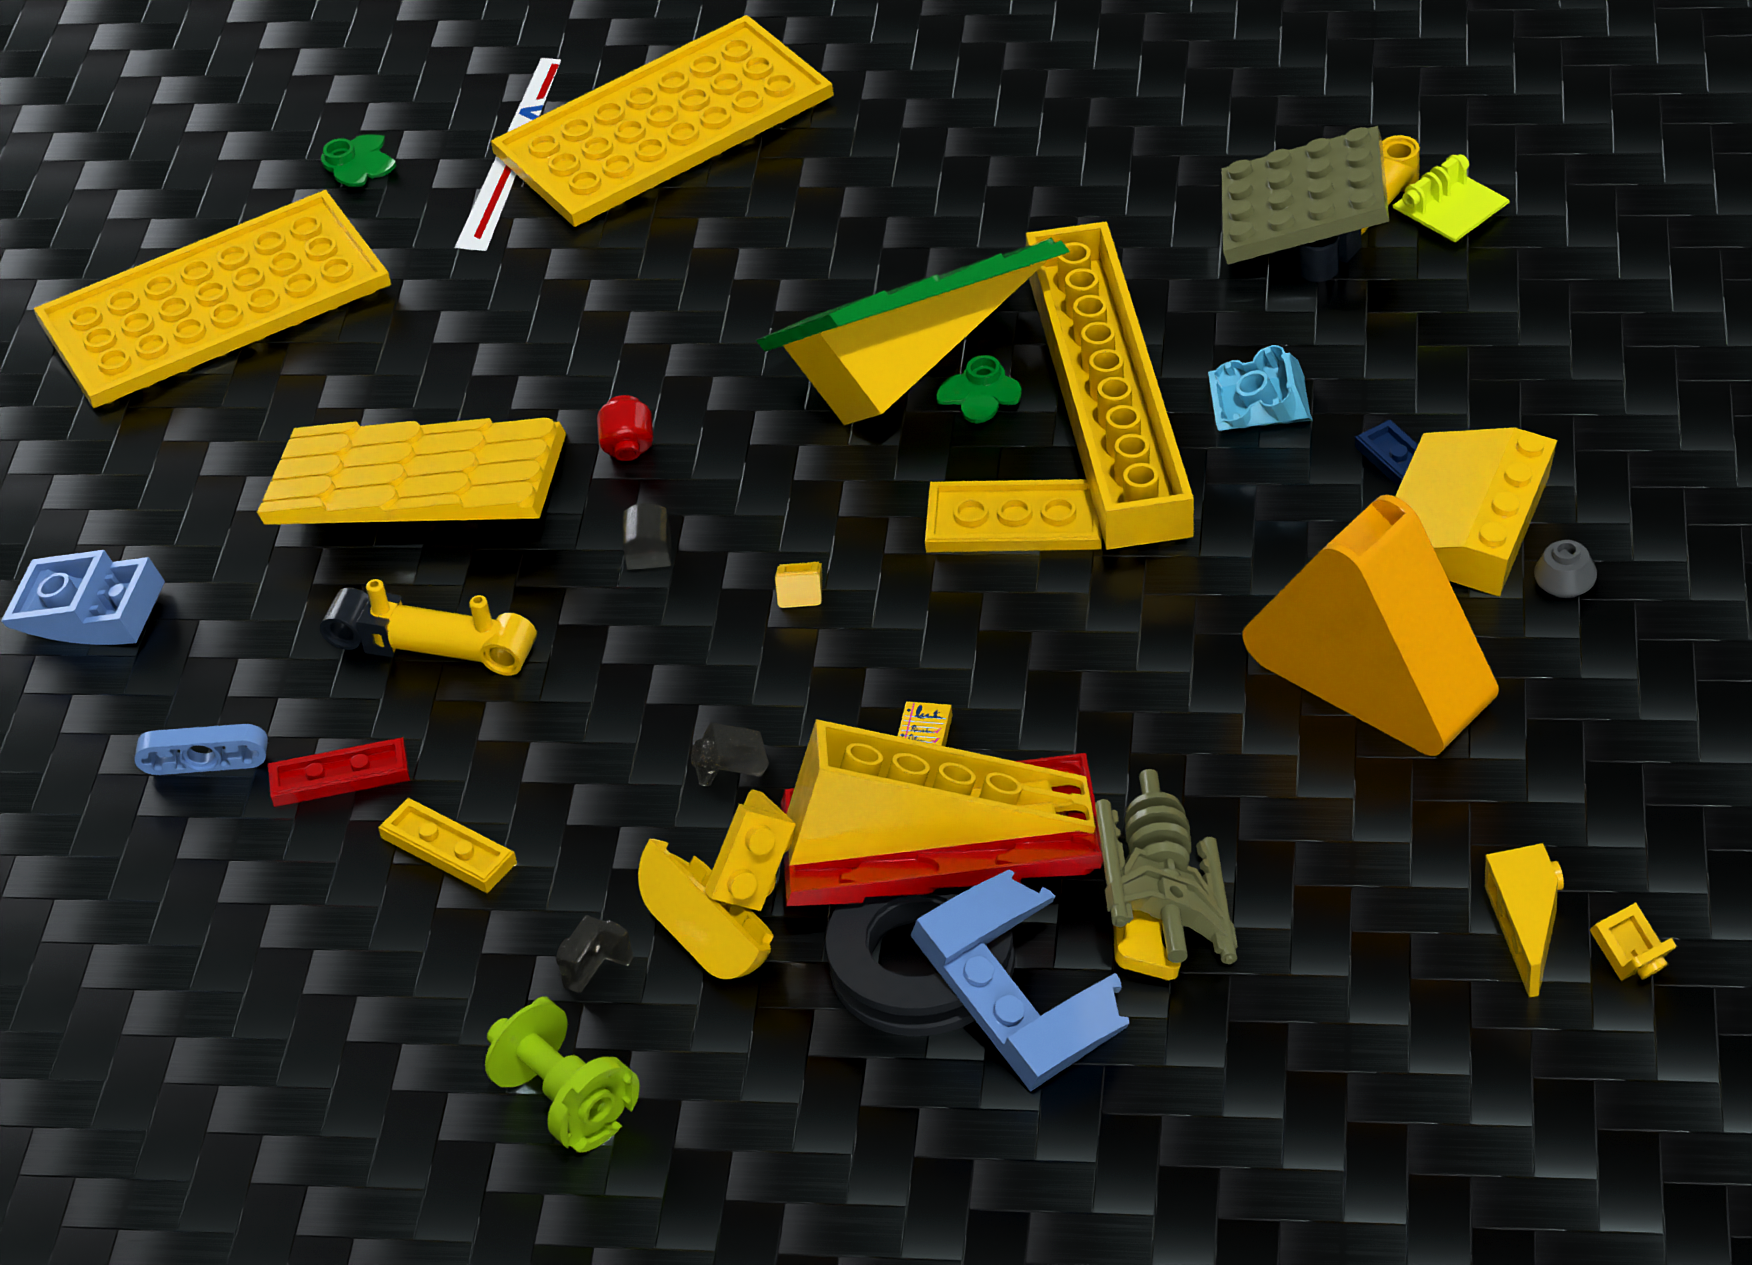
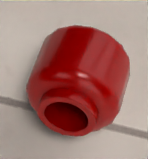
(625, 426)

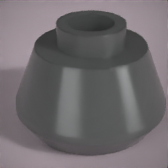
(1565, 569)

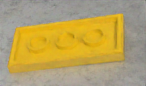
(1011, 516)

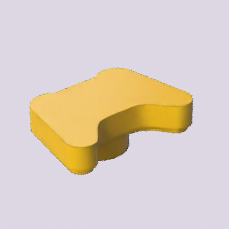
(1141, 949)

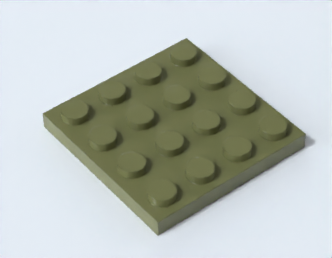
(1303, 194)

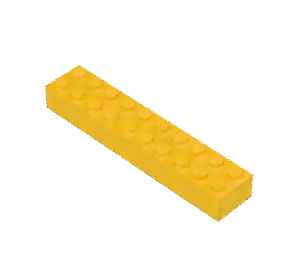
(1111, 391)

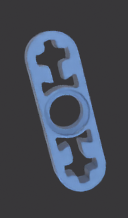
(168, 742)

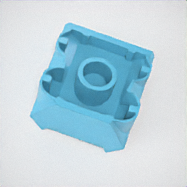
(1259, 391)

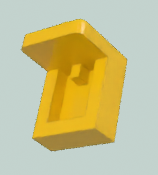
(1631, 943)

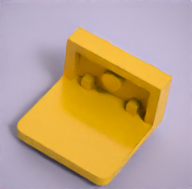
(751, 853)

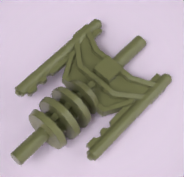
(1158, 873)

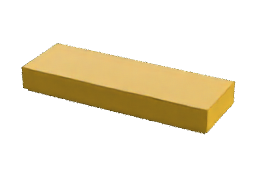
(447, 845)

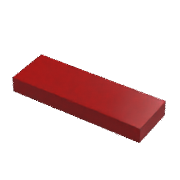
(338, 772)

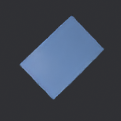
(85, 598)

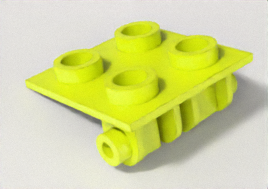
(1450, 200)

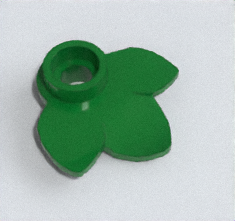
(357, 159)
(980, 389)

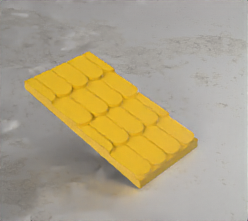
(414, 472)

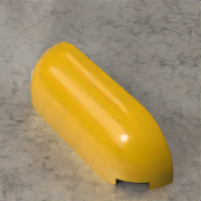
(719, 935)

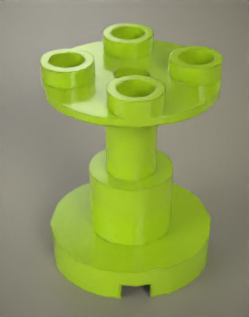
(583, 1094)

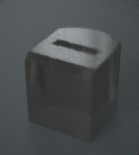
(646, 537)

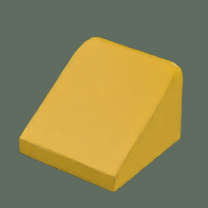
(799, 584)

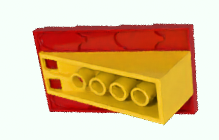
(924, 816)

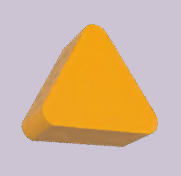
(1379, 632)

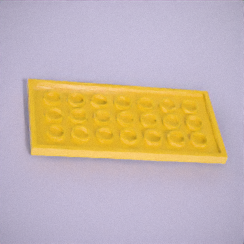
(661, 119)
(211, 298)

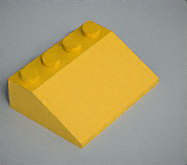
(1477, 498)

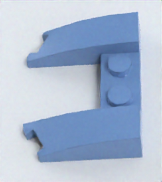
(1032, 1044)

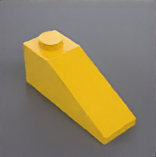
(1524, 898)

